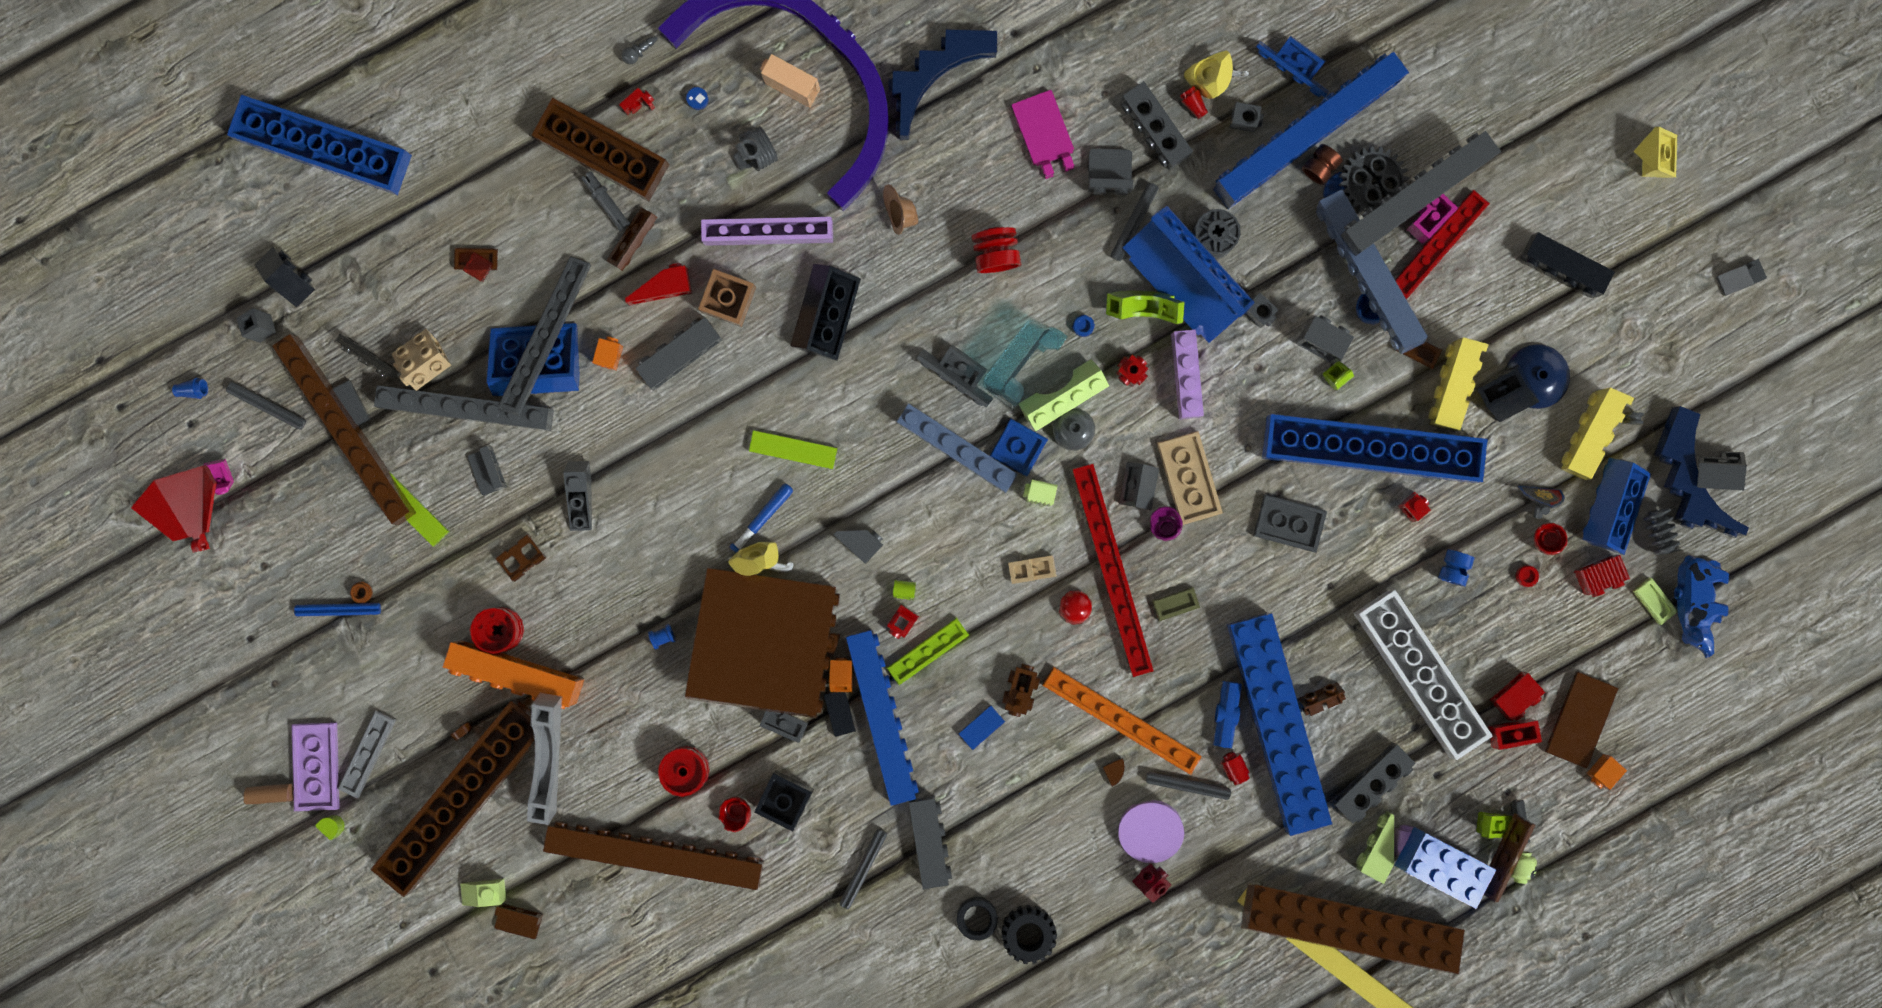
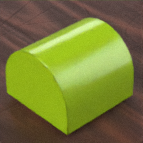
(1338, 375)
(904, 590)
(331, 826)

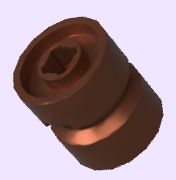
(1324, 161)

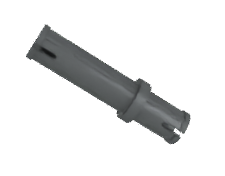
(600, 194)

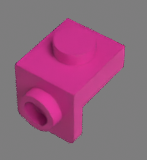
(221, 475)

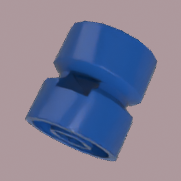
(1456, 567)

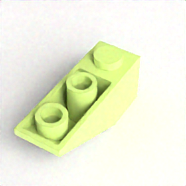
(1379, 855)

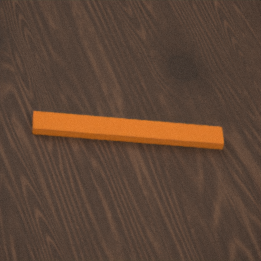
(1121, 720)

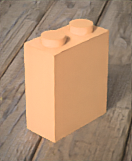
(790, 80)

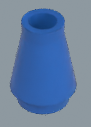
(192, 388)

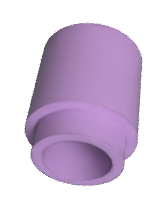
(1400, 838)

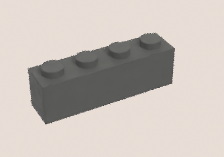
(679, 353)
(928, 842)

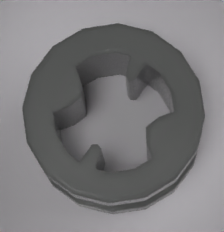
(1633, 418)

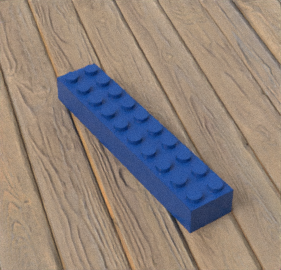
(1313, 128)
(1374, 448)
(1279, 724)

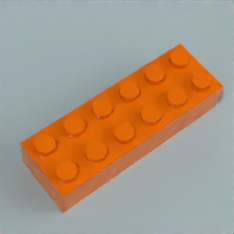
(511, 673)

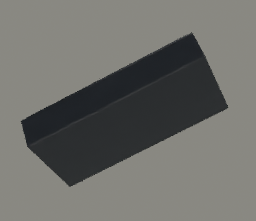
(839, 713)

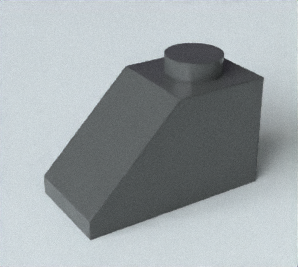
(861, 543)

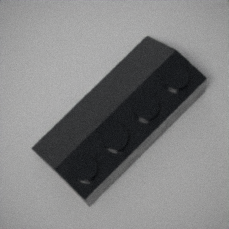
(825, 311)

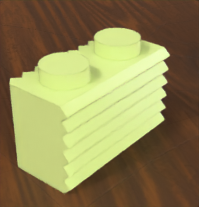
(1040, 492)

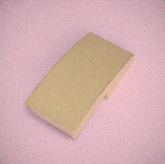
(1032, 569)

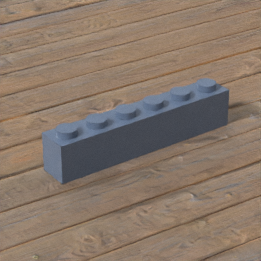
(957, 448)

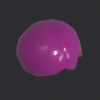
(1166, 523)

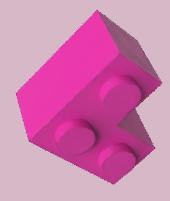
(1432, 218)

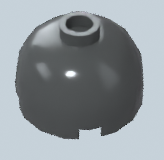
(1074, 429)

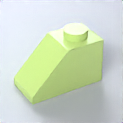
(483, 893)

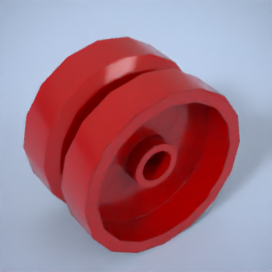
(693, 761)

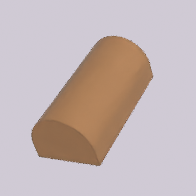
(268, 794)

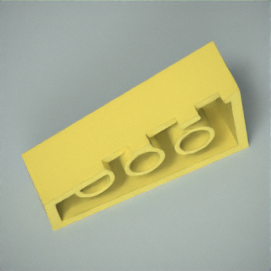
(1456, 383)
(1595, 432)

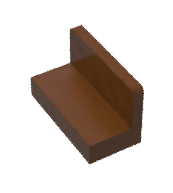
(518, 920)

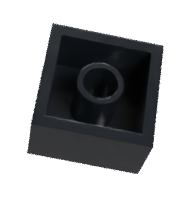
(784, 800)

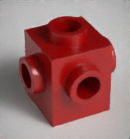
(1129, 378)

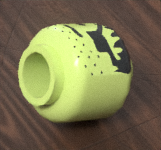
(1525, 868)

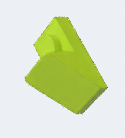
(1492, 824)

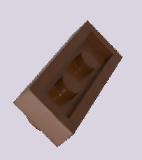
(632, 239)

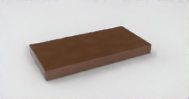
(1581, 720)

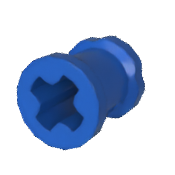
(662, 636)

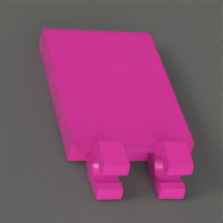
(1044, 132)

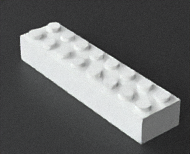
(1423, 674)

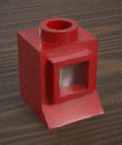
(902, 622)

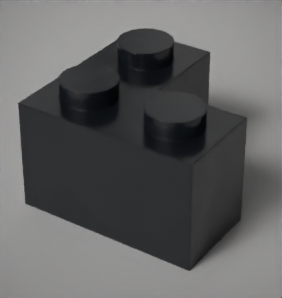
(283, 277)

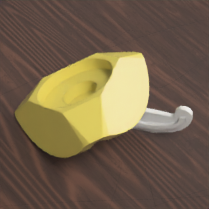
(1212, 74)
(758, 557)

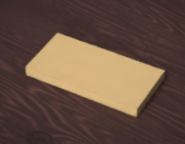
(1189, 477)

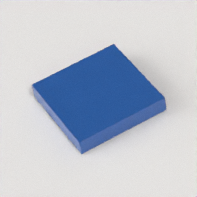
(1018, 447)

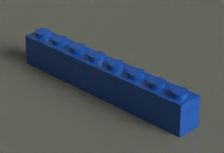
(881, 717)

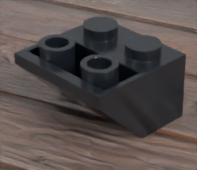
(1507, 393)

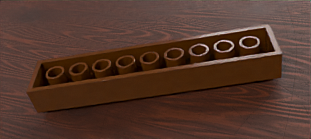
(457, 800)
(1352, 929)

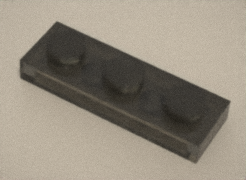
(366, 356)

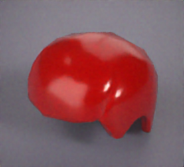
(1550, 538)
(1075, 607)
(734, 814)

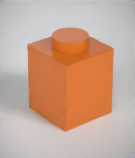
(608, 353)
(841, 675)
(1606, 772)

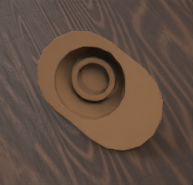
(900, 210)

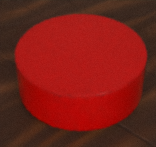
(1527, 576)

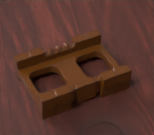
(525, 564)

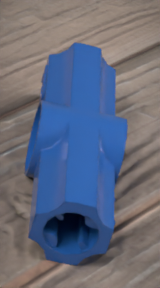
(1227, 714)

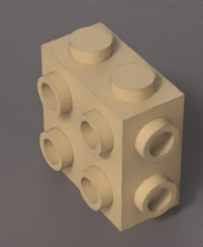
(420, 360)

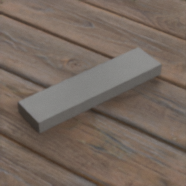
(367, 754)

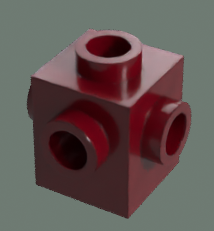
(1152, 882)

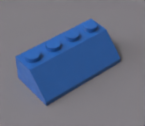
(1616, 505)

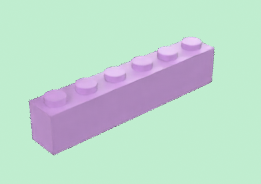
(767, 231)

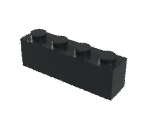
(1567, 265)

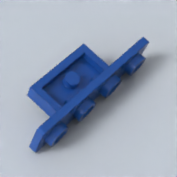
(1297, 60)

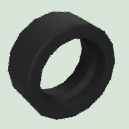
(977, 935)

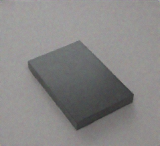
(1290, 523)

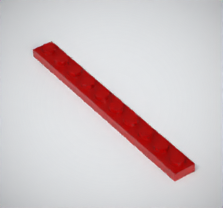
(1112, 570)

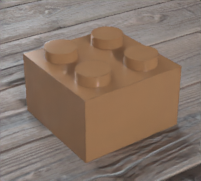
(727, 298)

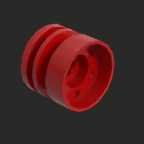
(995, 245)
(485, 629)

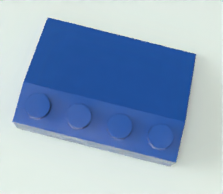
(558, 373)

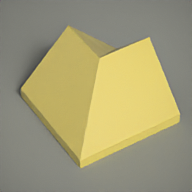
(1658, 154)

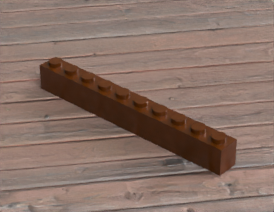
(344, 429)
(653, 856)

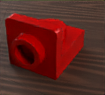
(634, 101)

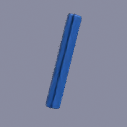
(337, 609)

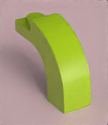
(1146, 304)

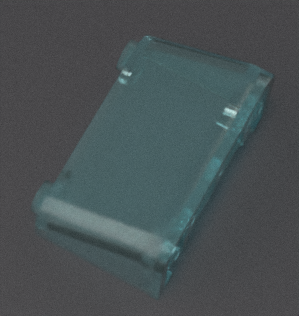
(1001, 376)

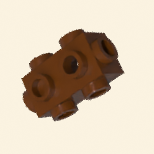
(1019, 698)

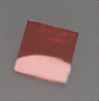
(478, 267)

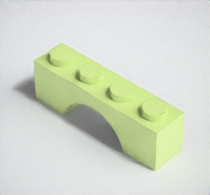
(1044, 408)

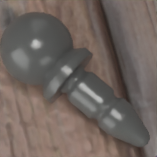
(631, 54)

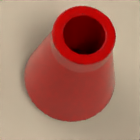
(1193, 101)

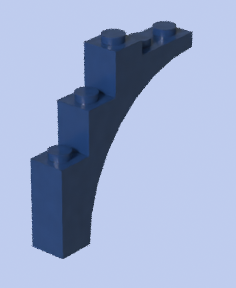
(959, 48)
(1678, 448)

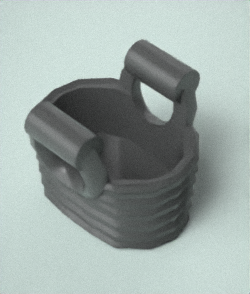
(760, 147)

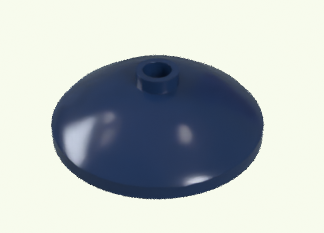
(1543, 358)

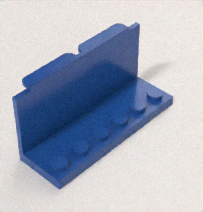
(1184, 268)

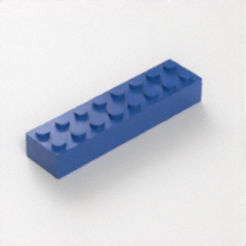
(319, 144)

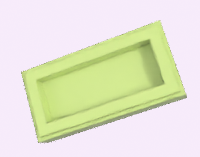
(1655, 601)

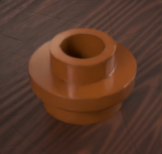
(354, 592)

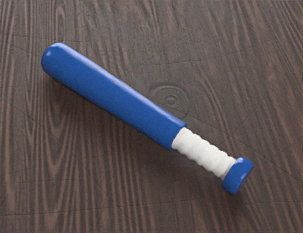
(764, 515)

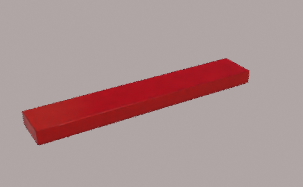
(1441, 243)

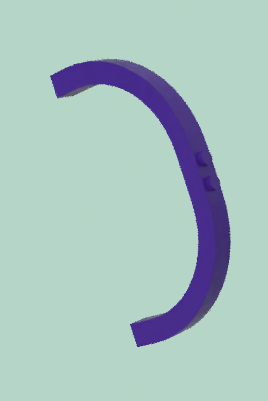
(852, 184)

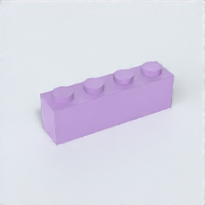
(1187, 374)

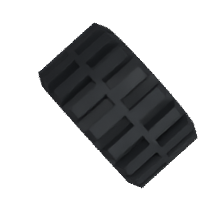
(1033, 952)

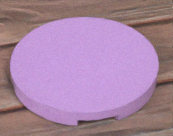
(1151, 831)

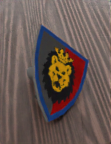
(1544, 498)

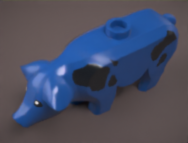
(1697, 601)

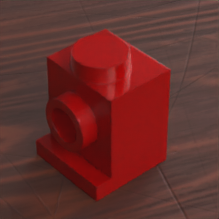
(1415, 507)

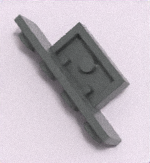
(959, 371)

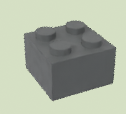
(1325, 339)

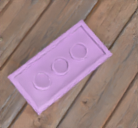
(315, 766)

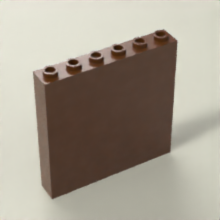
(762, 643)

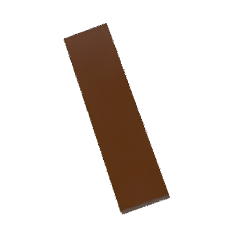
(1508, 855)

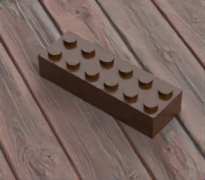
(600, 149)

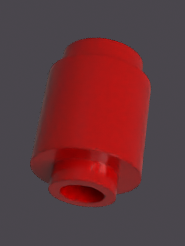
(1235, 768)

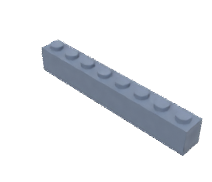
(1373, 277)

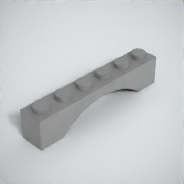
(546, 728)

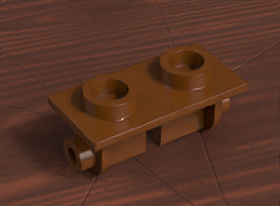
(1331, 694)

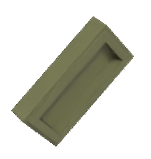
(1176, 604)

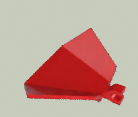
(180, 505)

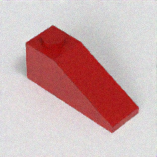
(664, 285)

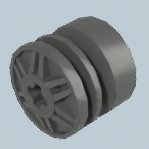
(1223, 222)

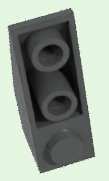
(578, 494)

